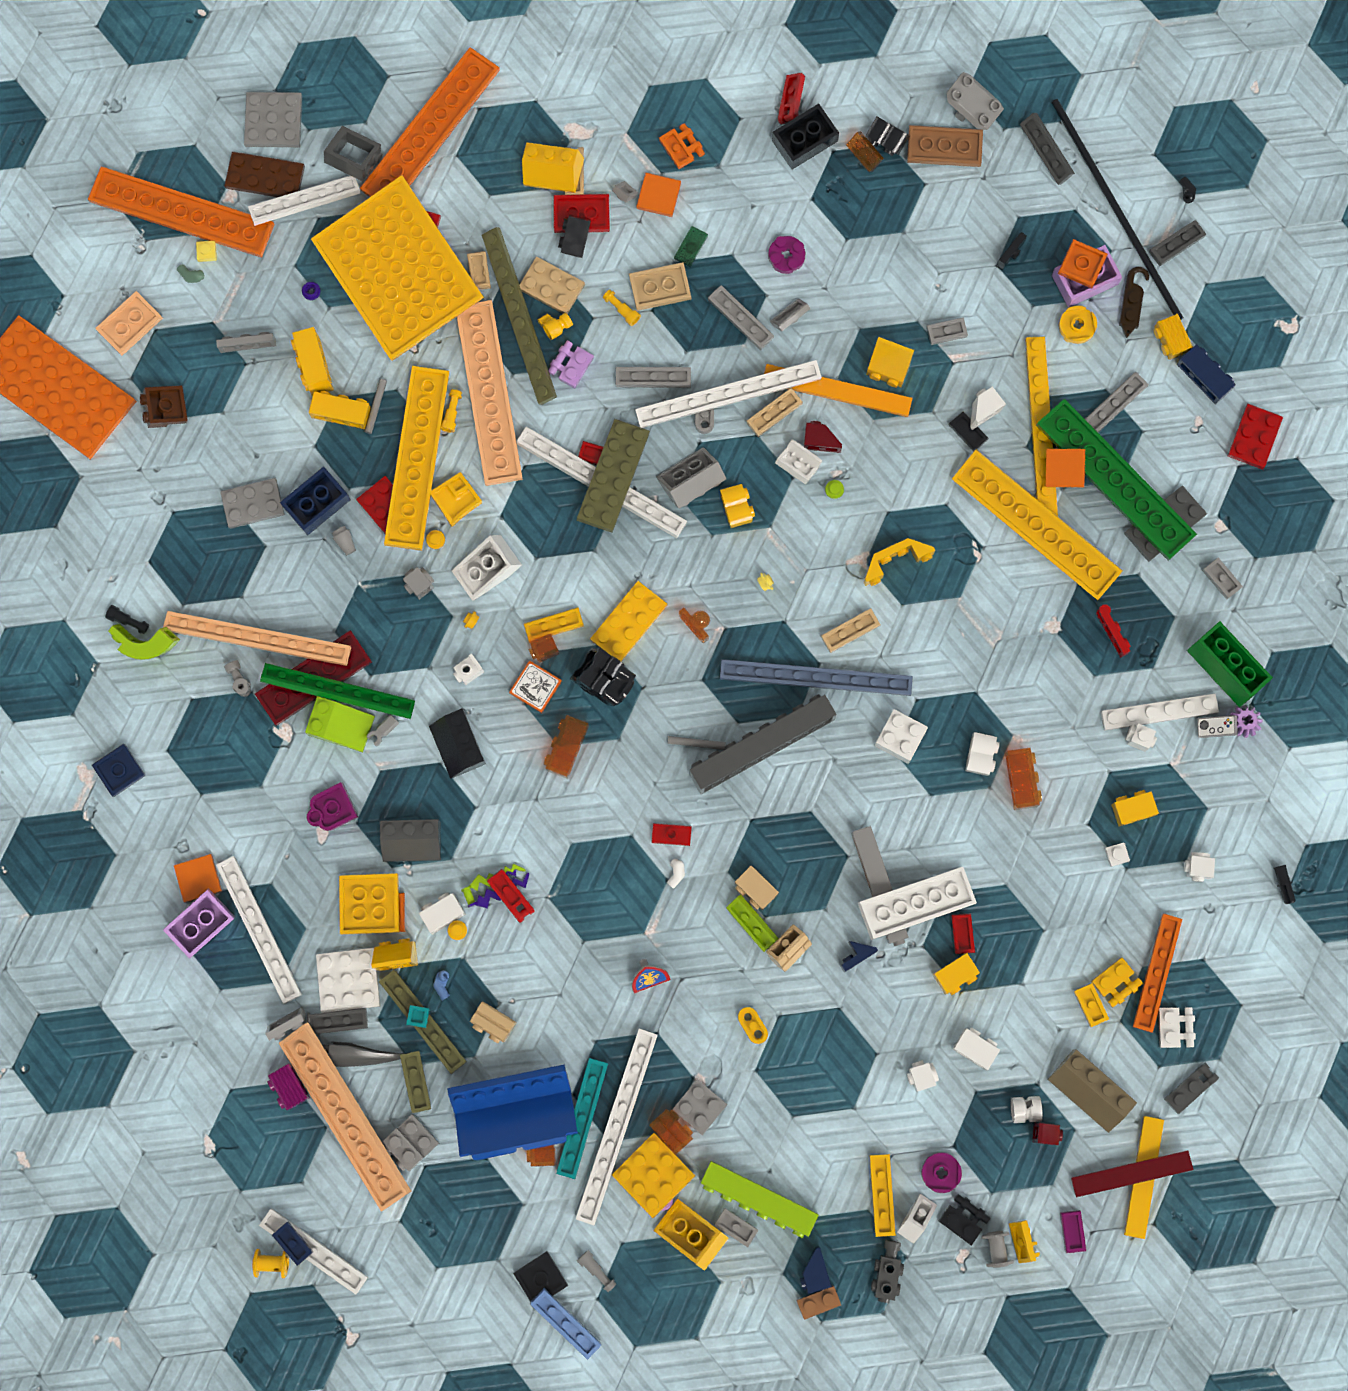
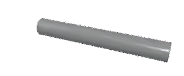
(375, 406)
(696, 742)

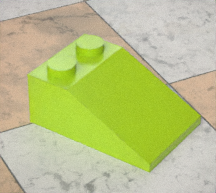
(339, 724)

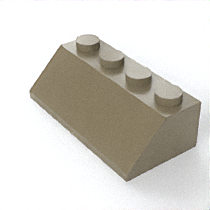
(1092, 1090)

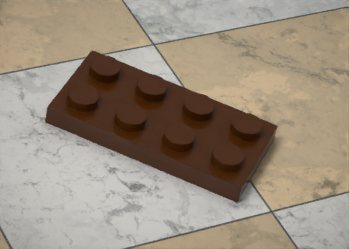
(263, 175)

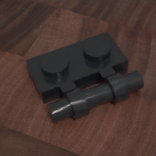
(960, 1224)

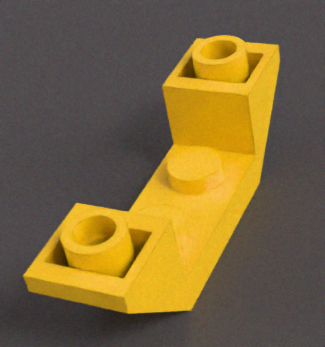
(919, 550)

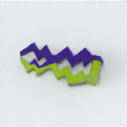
(484, 902)

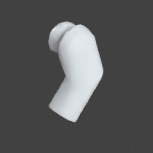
(678, 873)

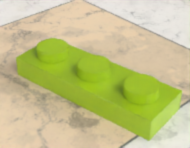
(752, 923)

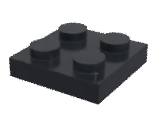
(540, 1274)

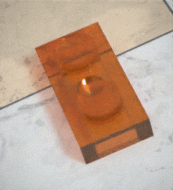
(864, 151)

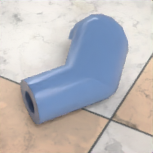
(440, 983)

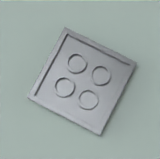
(273, 119)

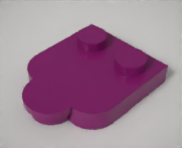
(331, 808)

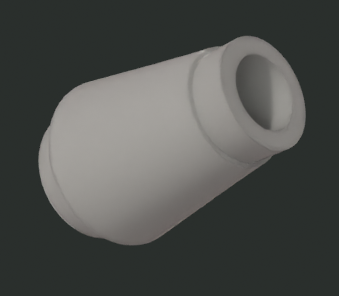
(344, 540)

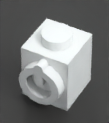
(1141, 737)
(1199, 866)
(922, 1075)

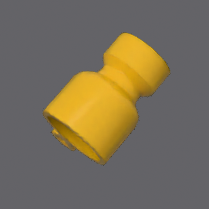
(554, 327)

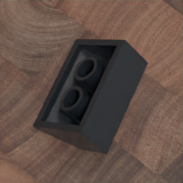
(457, 743)

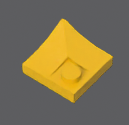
(455, 498)

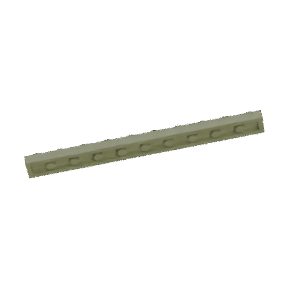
(519, 316)

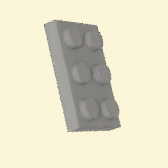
(252, 503)

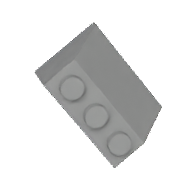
(691, 477)

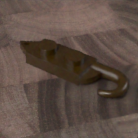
(1132, 302)

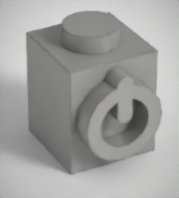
(418, 582)

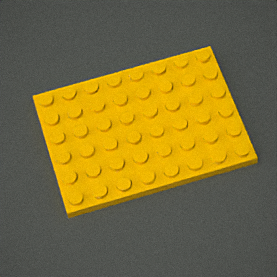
(397, 268)

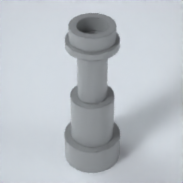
(595, 1269)

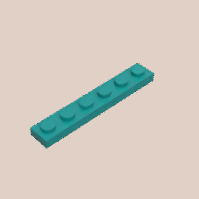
(584, 1115)

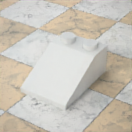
(486, 566)

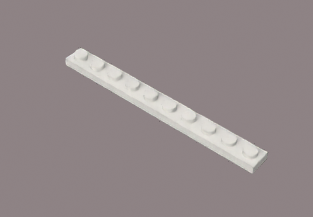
(728, 394)
(584, 472)
(616, 1127)

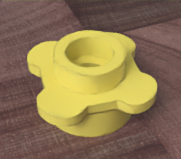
(765, 581)

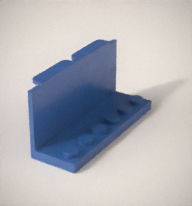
(513, 1113)

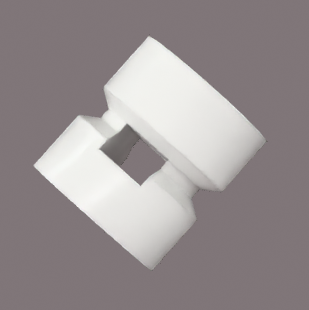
(1026, 1109)

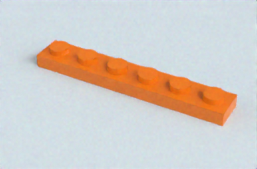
(1157, 973)

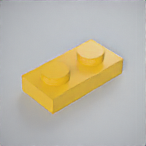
(1091, 1005)

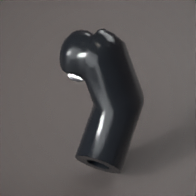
(1190, 190)

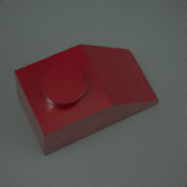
(820, 438)
(1047, 1133)

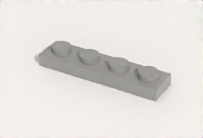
(740, 317)
(653, 377)

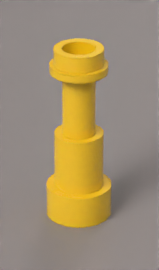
(631, 316)
(448, 423)

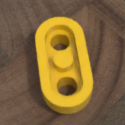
(752, 1025)

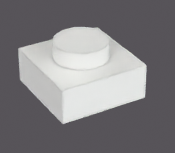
(1117, 854)

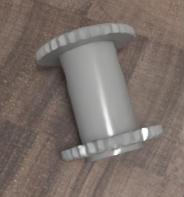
(997, 1249)

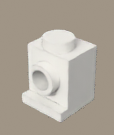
(475, 670)

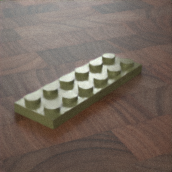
(613, 475)

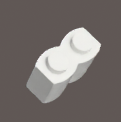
(981, 754)

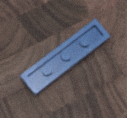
(565, 1323)

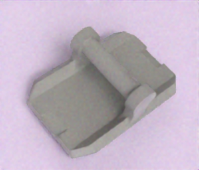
(973, 102)

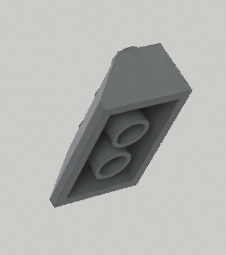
(410, 840)

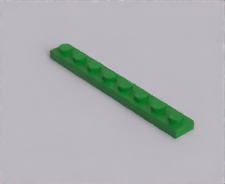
(337, 691)

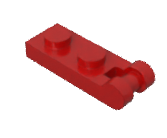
(791, 97)
(1113, 630)
(510, 895)

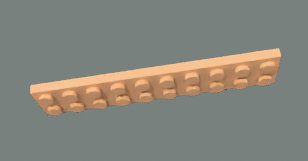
(489, 394)
(344, 1117)

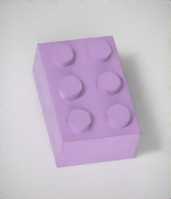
(1075, 292)
(199, 923)

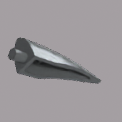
(352, 1055)

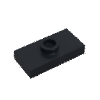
(1012, 252)

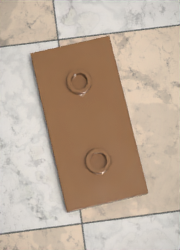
(945, 146)

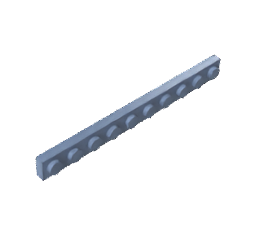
(816, 677)

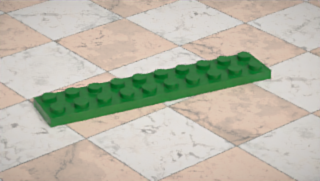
(1118, 480)

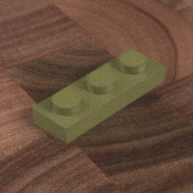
(415, 1082)

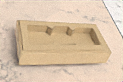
(479, 269)

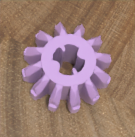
(1252, 719)

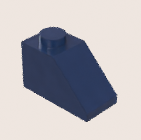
(815, 1273)

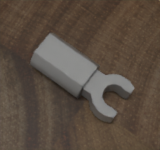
(383, 729)

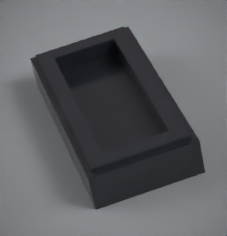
(973, 438)

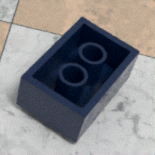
(315, 501)

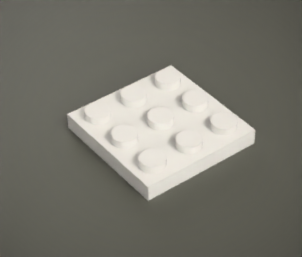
(347, 980)

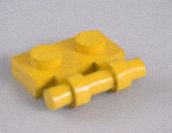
(1113, 977)

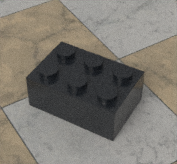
(805, 136)

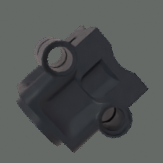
(604, 677)

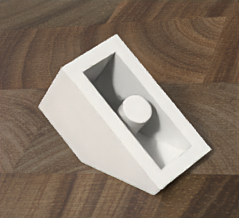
(985, 406)
(917, 1219)

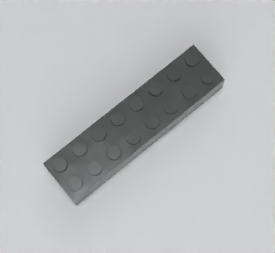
(762, 744)

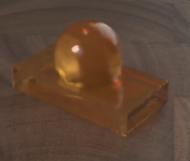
(696, 623)

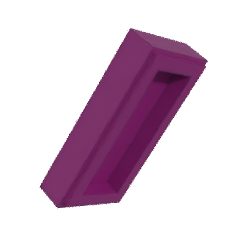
(1073, 1231)

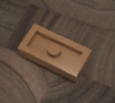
(818, 1302)

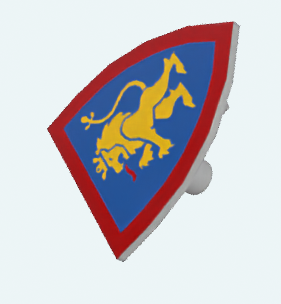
(648, 976)

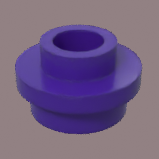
(308, 286)

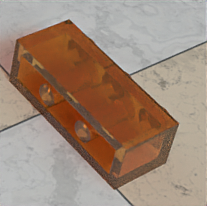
(566, 746)
(1023, 778)

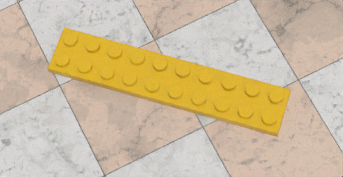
(416, 458)
(1037, 524)

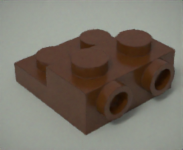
(163, 406)

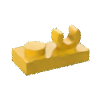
(1022, 1242)

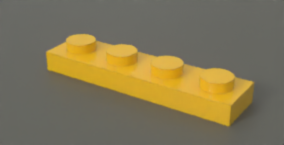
(882, 1195)

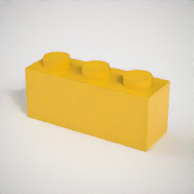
(339, 409)

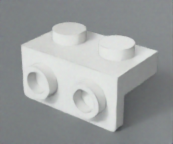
(799, 461)

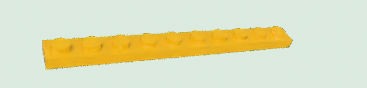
(1038, 409)

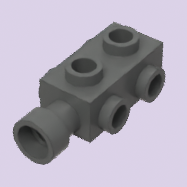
(888, 1278)

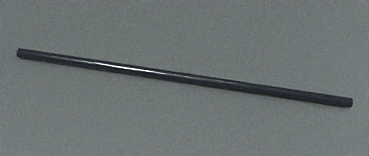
(1116, 208)

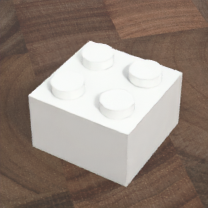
(901, 736)

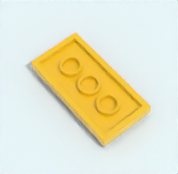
(629, 621)

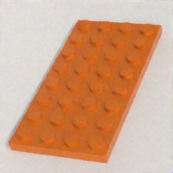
(59, 388)

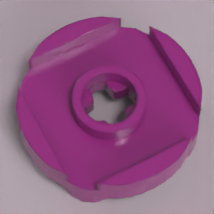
(784, 244)
(949, 1164)

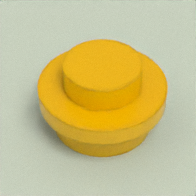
(435, 539)
(470, 620)
(457, 930)

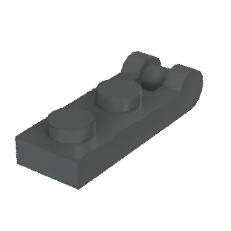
(1191, 1088)

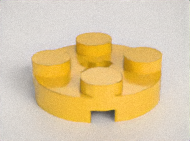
(1083, 316)

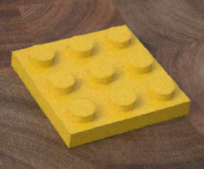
(369, 903)
(653, 1175)

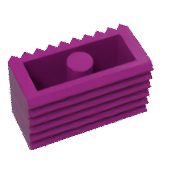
(288, 1087)

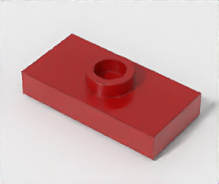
(671, 834)

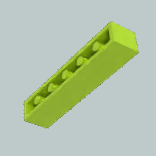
(759, 1199)

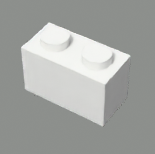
(441, 913)
(976, 1049)

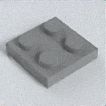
(293, 1020)
(699, 1107)

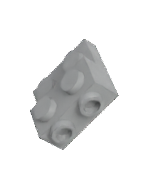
(410, 1143)

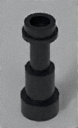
(114, 614)

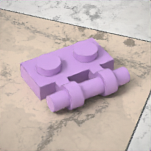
(576, 366)

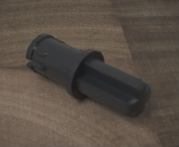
(1285, 884)

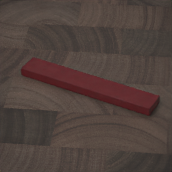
(1132, 1173)

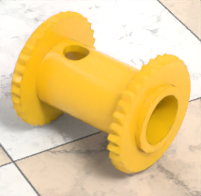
(270, 1263)

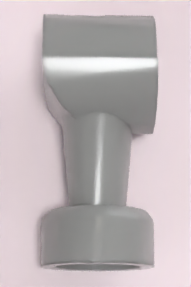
(240, 684)

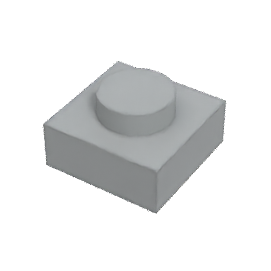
(624, 191)

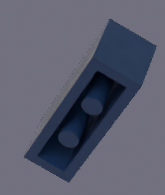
(1206, 374)

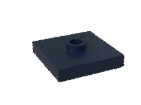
(118, 770)

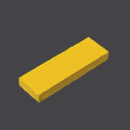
(554, 624)

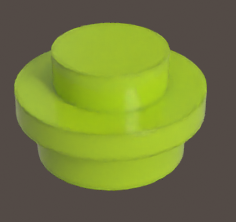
(834, 489)

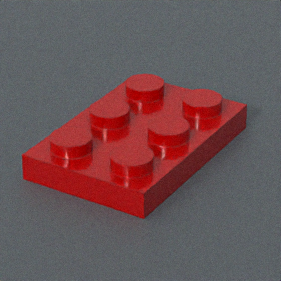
(586, 206)
(1255, 436)
(377, 502)

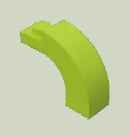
(134, 648)

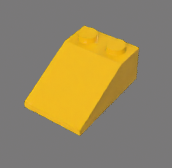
(889, 362)
(394, 956)
(691, 1234)

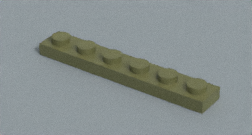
(433, 1034)

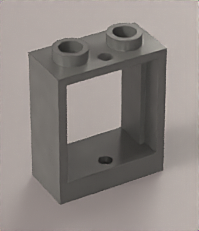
(358, 171)

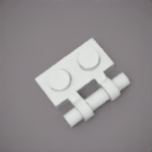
(1169, 1027)

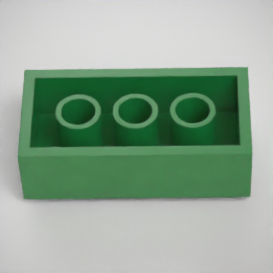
(1229, 664)

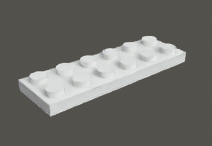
(917, 903)

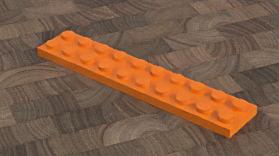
(434, 122)
(180, 211)

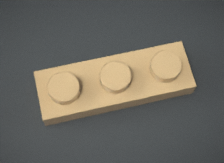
(774, 412)
(850, 630)

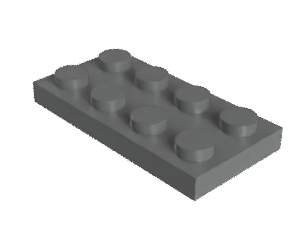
(1184, 505)

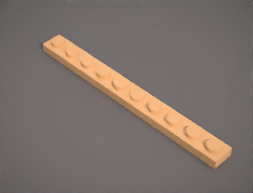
(257, 638)

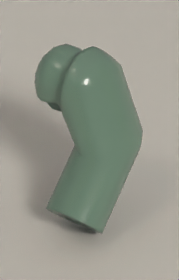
(190, 276)

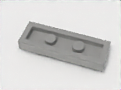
(246, 342)

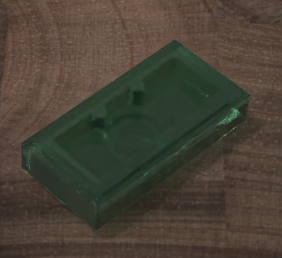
(691, 246)

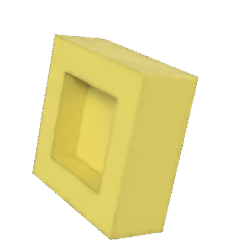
(206, 251)

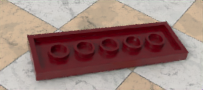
(283, 702)

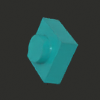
(418, 1016)

